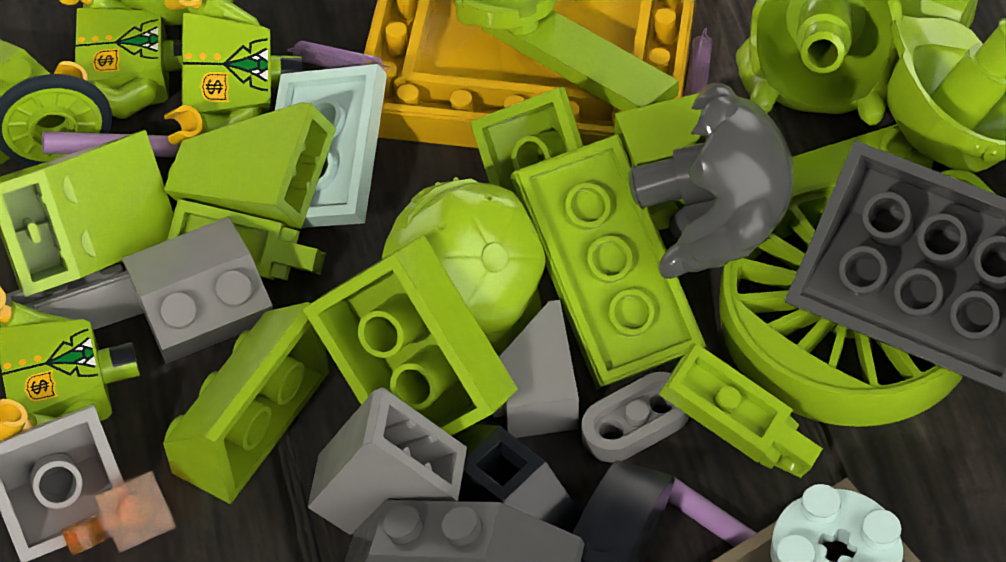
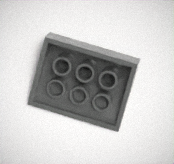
(912, 264)

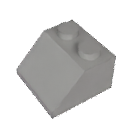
(198, 289)

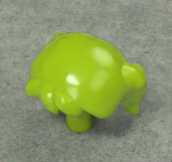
(821, 55)

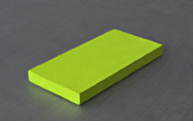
(606, 262)

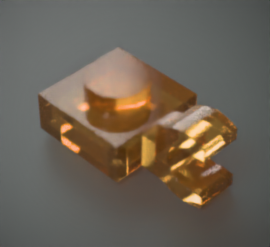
(127, 513)

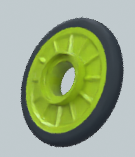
(44, 95)

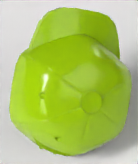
(950, 91)
(485, 249)

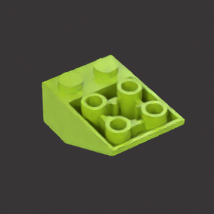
(83, 212)

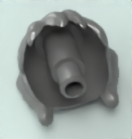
(731, 184)

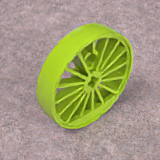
(789, 369)

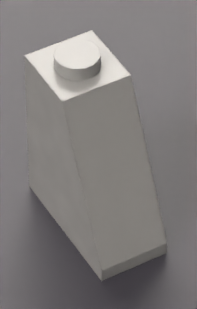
(384, 456)

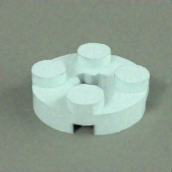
(832, 516)

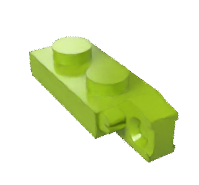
(269, 242)
(739, 411)

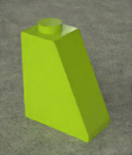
(256, 165)

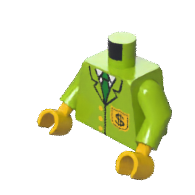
(123, 54)
(224, 67)
(54, 367)

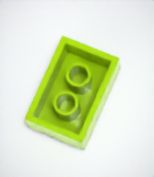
(414, 336)

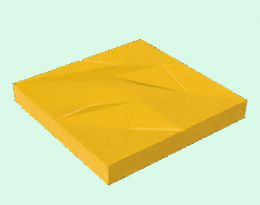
(458, 73)

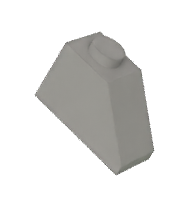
(544, 375)

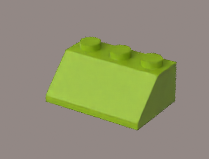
(248, 403)

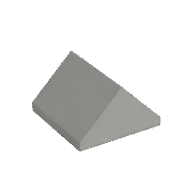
(52, 479)

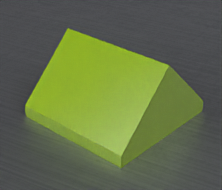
(525, 135)

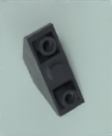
(510, 473)

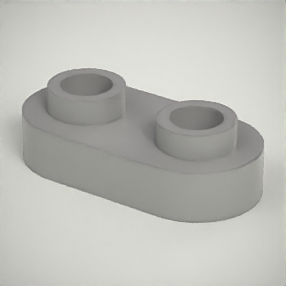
(632, 418)

